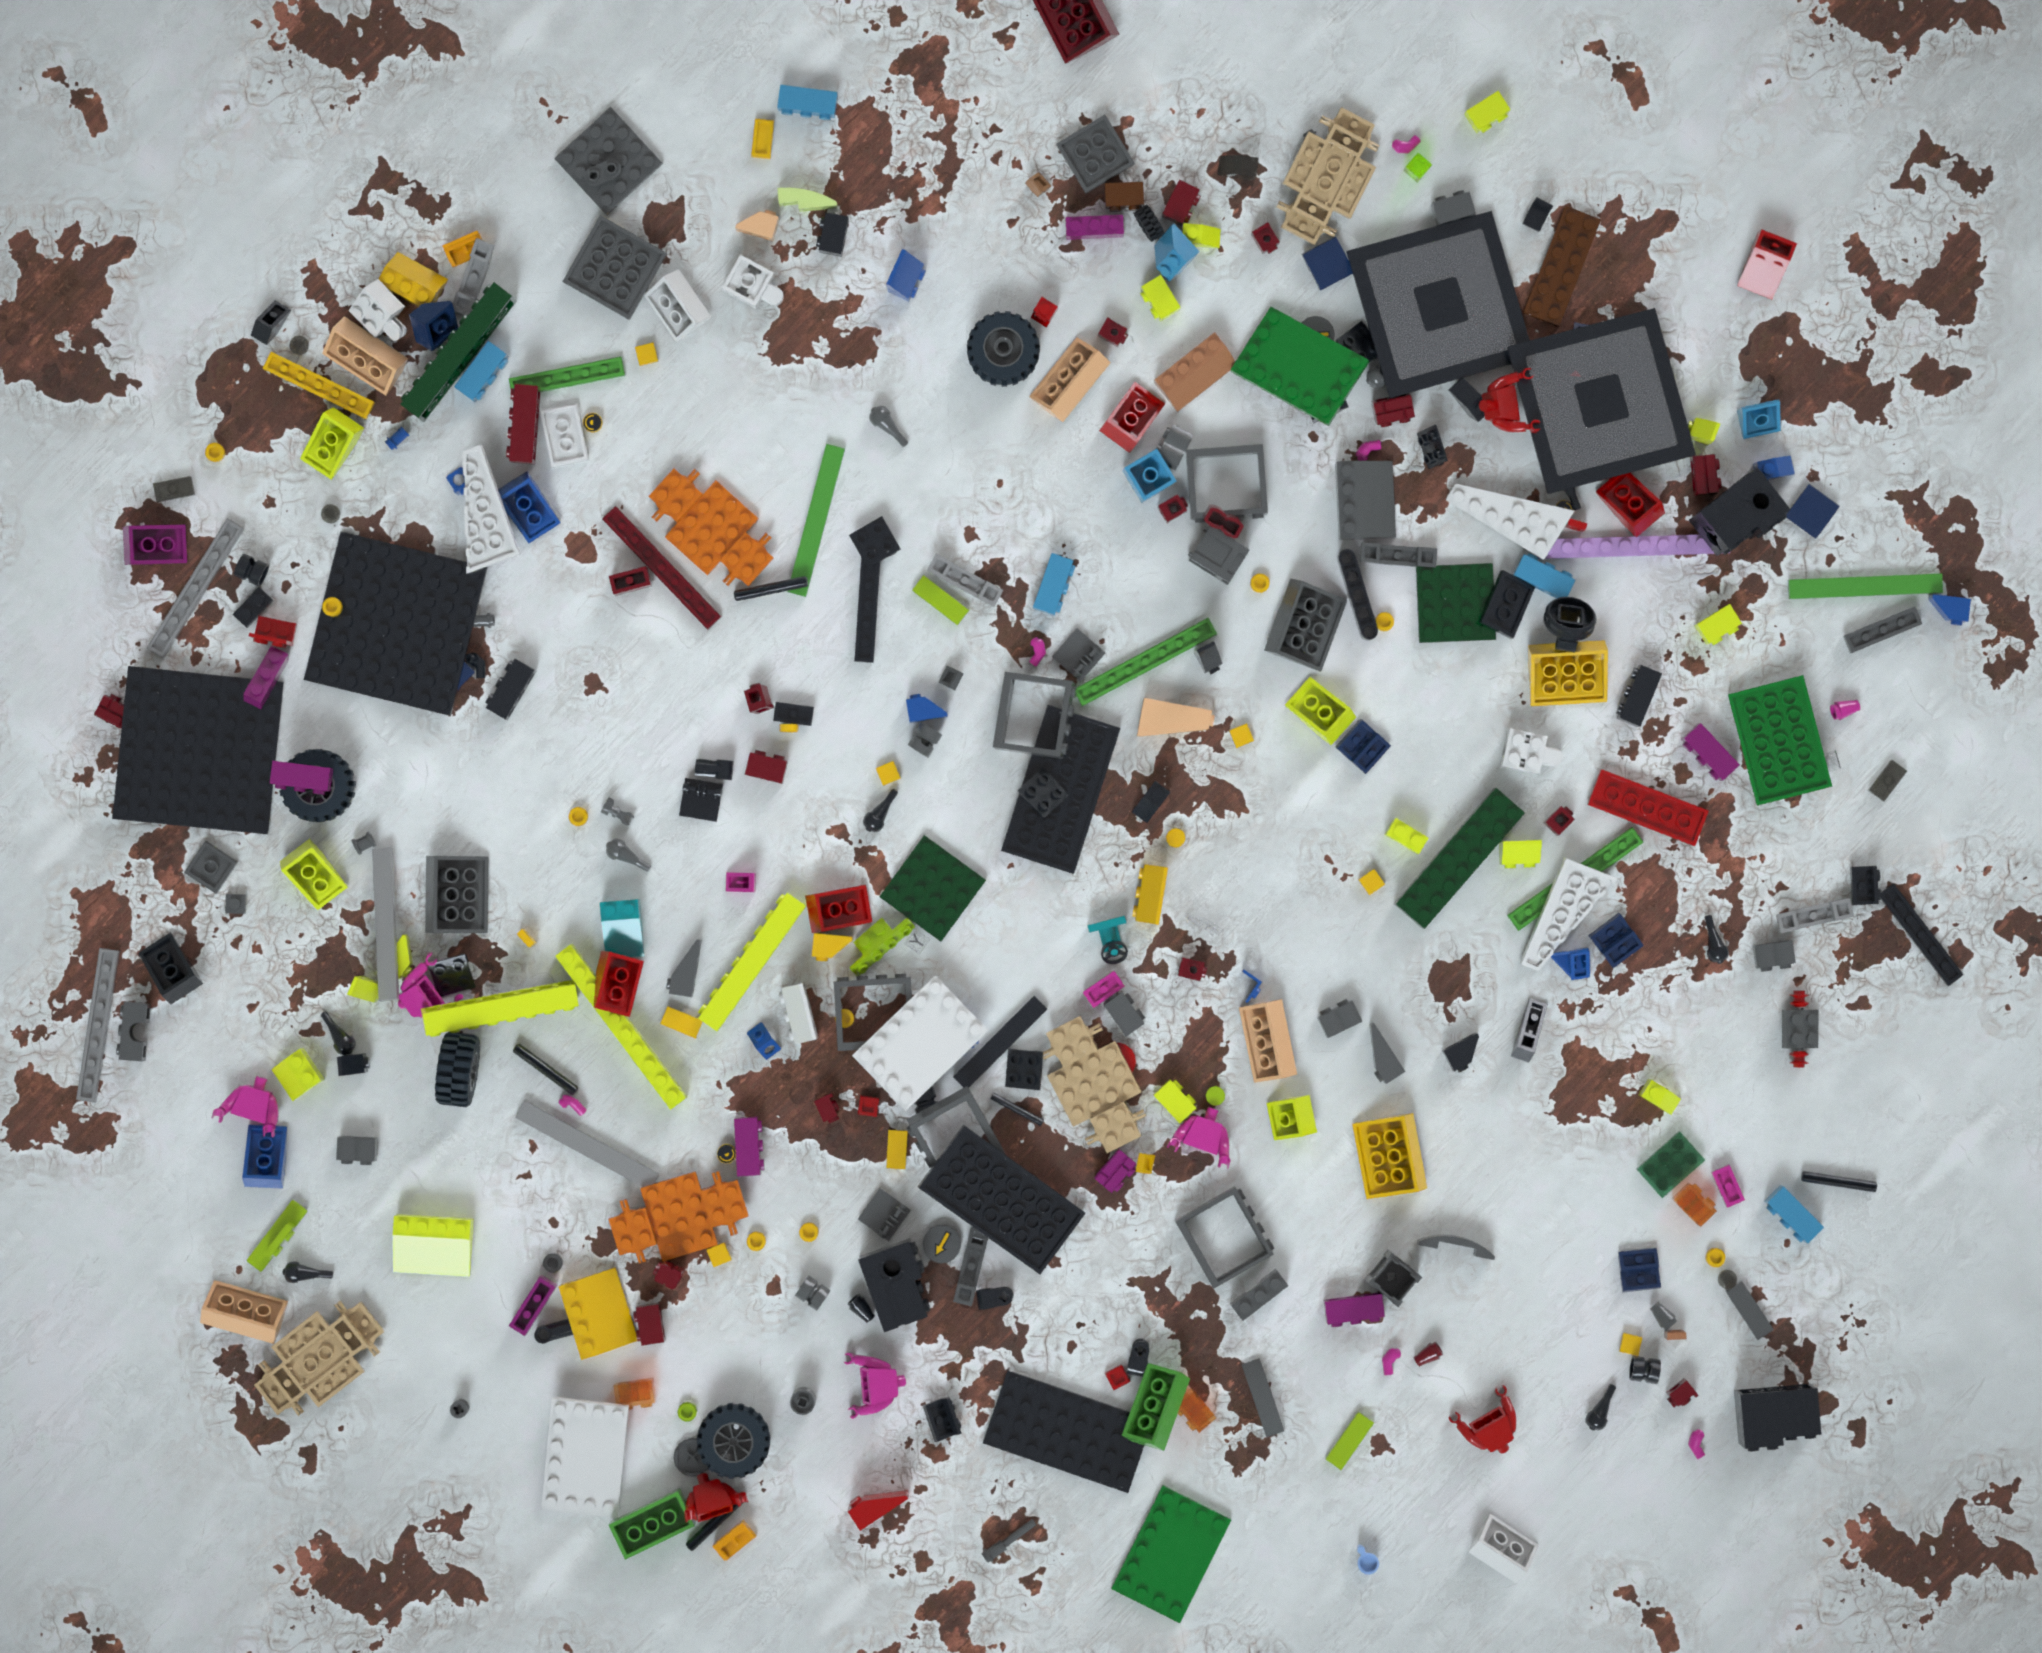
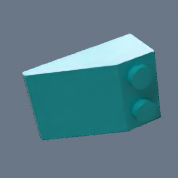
(622, 927)

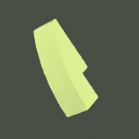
(805, 199)

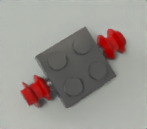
(1799, 1028)

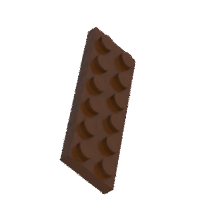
(1562, 266)

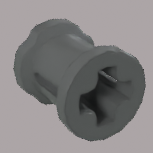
(363, 843)
(454, 1411)

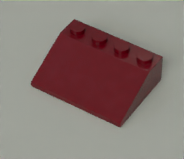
(1077, 25)

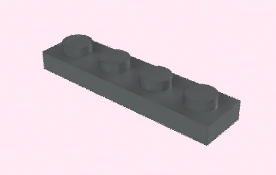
(1882, 629)

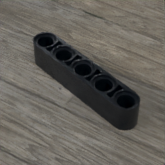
(1357, 585)

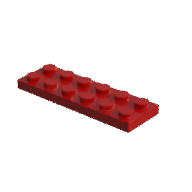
(1647, 807)

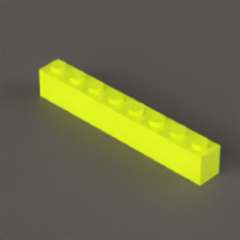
(752, 961)
(499, 1007)

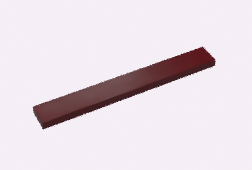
(661, 567)

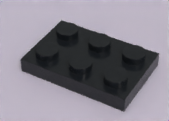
(1507, 604)

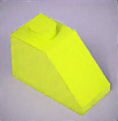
(1202, 235)
(1703, 430)
(404, 956)
(1659, 1096)

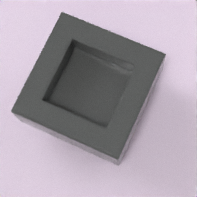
(950, 677)
(235, 904)

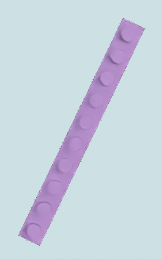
(1629, 546)

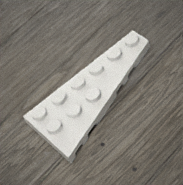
(1521, 520)
(486, 521)
(1566, 905)

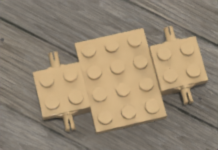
(1328, 176)
(1094, 1084)
(319, 1358)

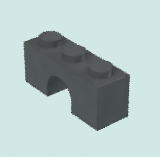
(129, 1046)
(1259, 1295)

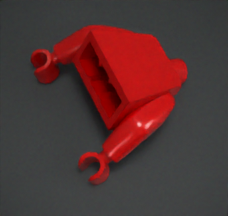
(1501, 404)
(1493, 1429)
(711, 1499)

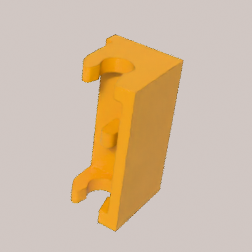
(460, 249)
(734, 1540)

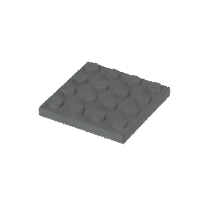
(606, 140)
(614, 267)

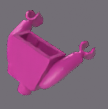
(419, 991)
(253, 1104)
(1205, 1135)
(877, 1382)

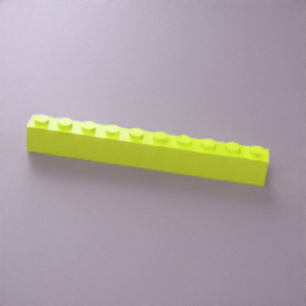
(623, 1030)

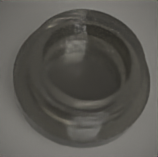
(299, 345)
(330, 513)
(1727, 1279)

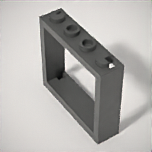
(1223, 452)
(1004, 710)
(862, 981)
(942, 1107)
(1257, 1228)

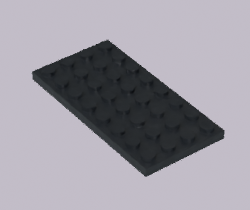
(1081, 773)
(1001, 1199)
(1063, 1431)

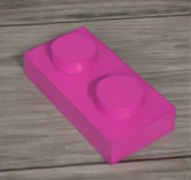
(1103, 989)
(1727, 1186)

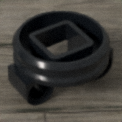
(1562, 618)

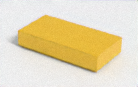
(762, 138)
(681, 1022)
(896, 1149)

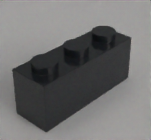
(510, 688)
(1638, 695)

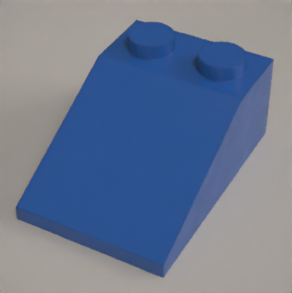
(905, 276)
(528, 507)
(265, 1158)

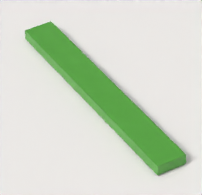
(817, 515)
(1865, 586)
(1145, 661)
(1599, 860)

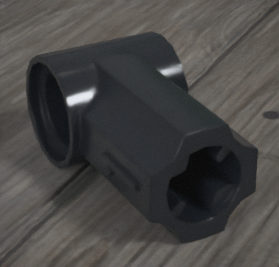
(719, 769)
(555, 1330)

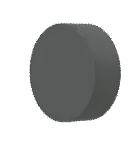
(552, 1262)

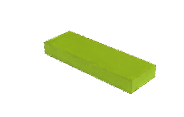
(940, 600)
(1349, 1440)

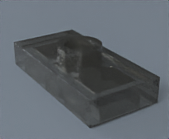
(174, 489)
(1887, 780)

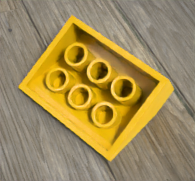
(1568, 677)
(1389, 1156)
(598, 1313)

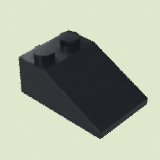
(170, 968)

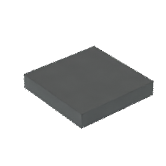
(211, 867)

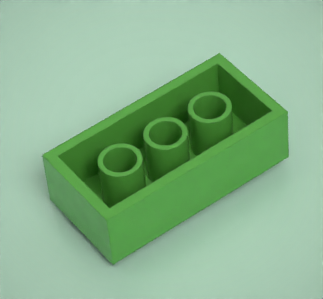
(1156, 1406)
(651, 1524)

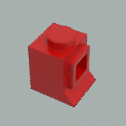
(1044, 312)

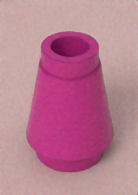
(1843, 709)

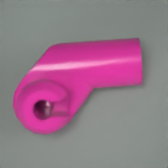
(1405, 147)
(574, 1103)
(1388, 1359)
(1695, 1441)

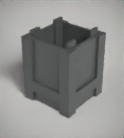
(1218, 555)
(1397, 1289)

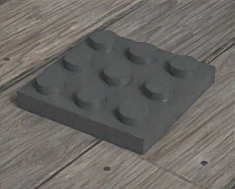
(1095, 154)

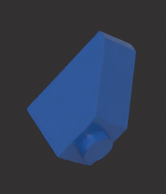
(1776, 467)
(1952, 608)
(923, 709)

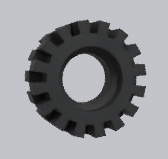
(1149, 223)

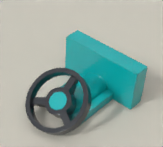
(1110, 938)

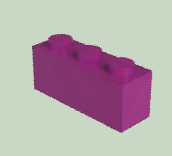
(1094, 227)
(266, 677)
(1709, 752)
(301, 777)
(748, 1146)
(533, 1305)
(1354, 1309)

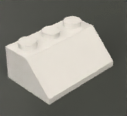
(677, 305)
(798, 1013)
(1503, 1549)

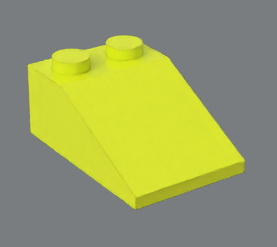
(331, 442)
(1320, 710)
(312, 874)

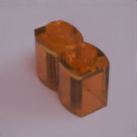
(1694, 1204)

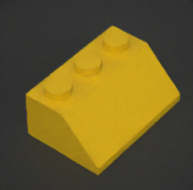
(412, 280)
(1150, 894)

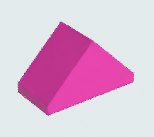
(740, 882)

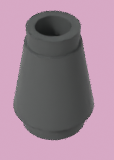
(1663, 1316)

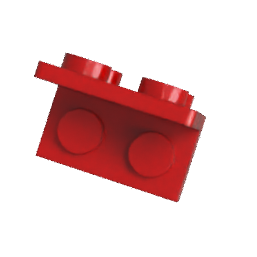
(276, 631)

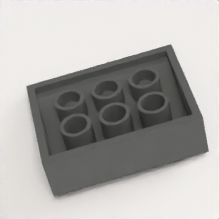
(1365, 500)
(1305, 624)
(456, 894)

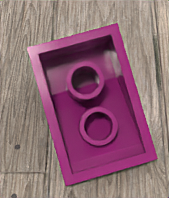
(154, 544)

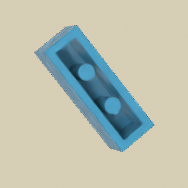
(807, 102)
(482, 372)
(1544, 576)
(1054, 584)
(1793, 1215)

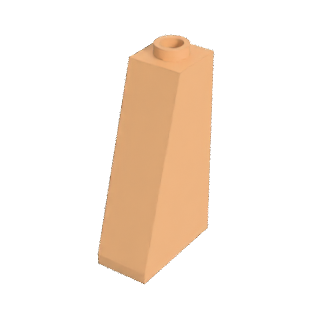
(1170, 718)

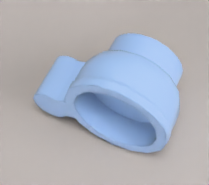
(1367, 1562)

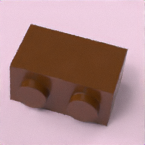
(1123, 196)

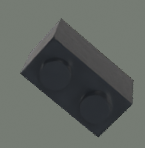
(833, 235)

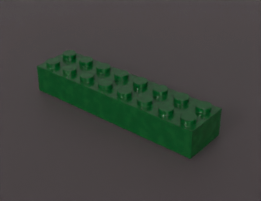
(458, 351)
(1459, 858)

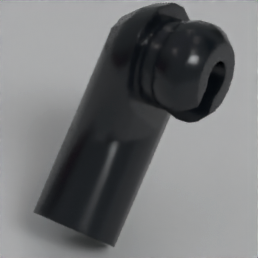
(477, 662)

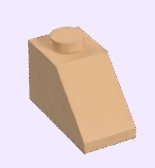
(760, 225)

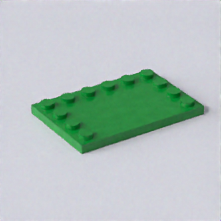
(1299, 366)
(1780, 740)
(1171, 1554)

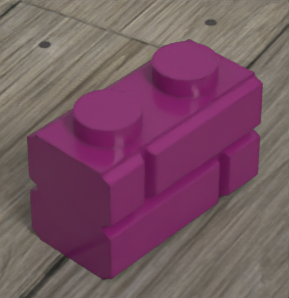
(1115, 1171)

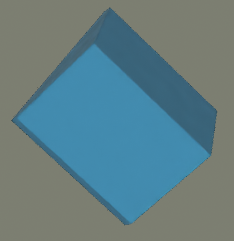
(1760, 419)

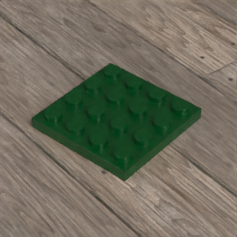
(1452, 602)
(932, 888)

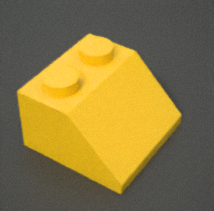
(828, 945)

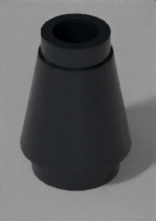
(861, 1308)

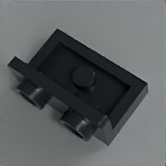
(1865, 885)
(942, 1418)

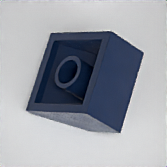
(433, 323)

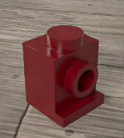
(1259, 233)
(1105, 332)
(1165, 511)
(752, 698)
(1554, 826)
(1185, 965)
(827, 1108)
(1681, 1393)

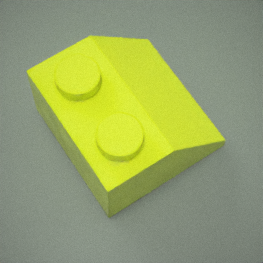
(1520, 852)
(297, 1074)
(1291, 1117)

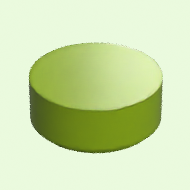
(1215, 1095)
(687, 1411)

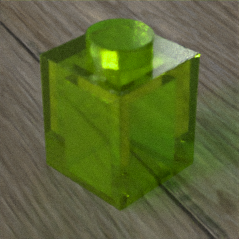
(1417, 167)

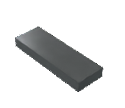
(1749, 1310)

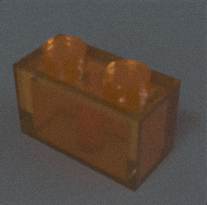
(635, 1393)
(1196, 1411)

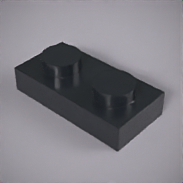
(253, 607)
(793, 714)

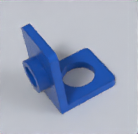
(458, 489)
(1255, 991)
(762, 1039)

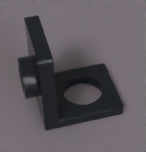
(1537, 214)

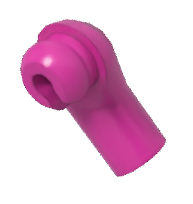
(1365, 449)
(1039, 651)

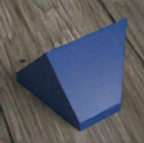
(1574, 962)

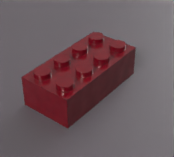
(524, 424)

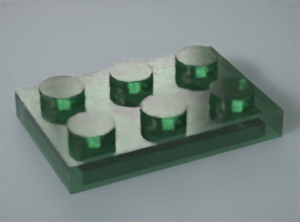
(1670, 1164)

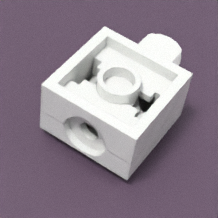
(752, 285)
(378, 311)
(1528, 752)

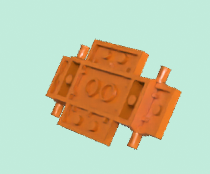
(711, 527)
(678, 1216)

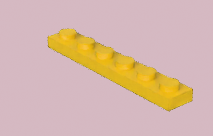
(318, 385)

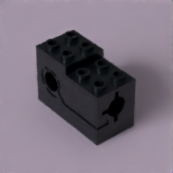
(1740, 513)
(893, 1284)
(1776, 1413)

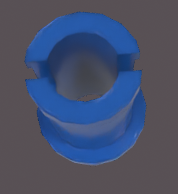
(396, 438)

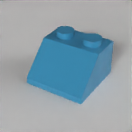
(1173, 252)
(1149, 475)

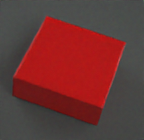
(1576, 525)
(868, 1106)
(1117, 1377)

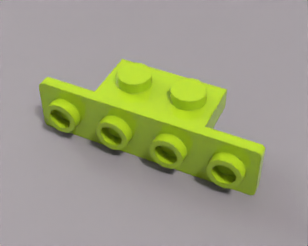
(877, 942)
(279, 1233)

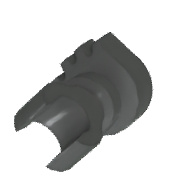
(615, 811)

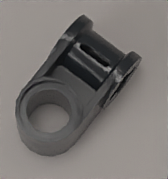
(990, 1297)
(1138, 1360)

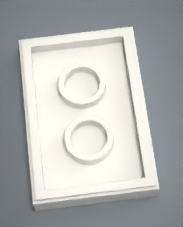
(564, 435)

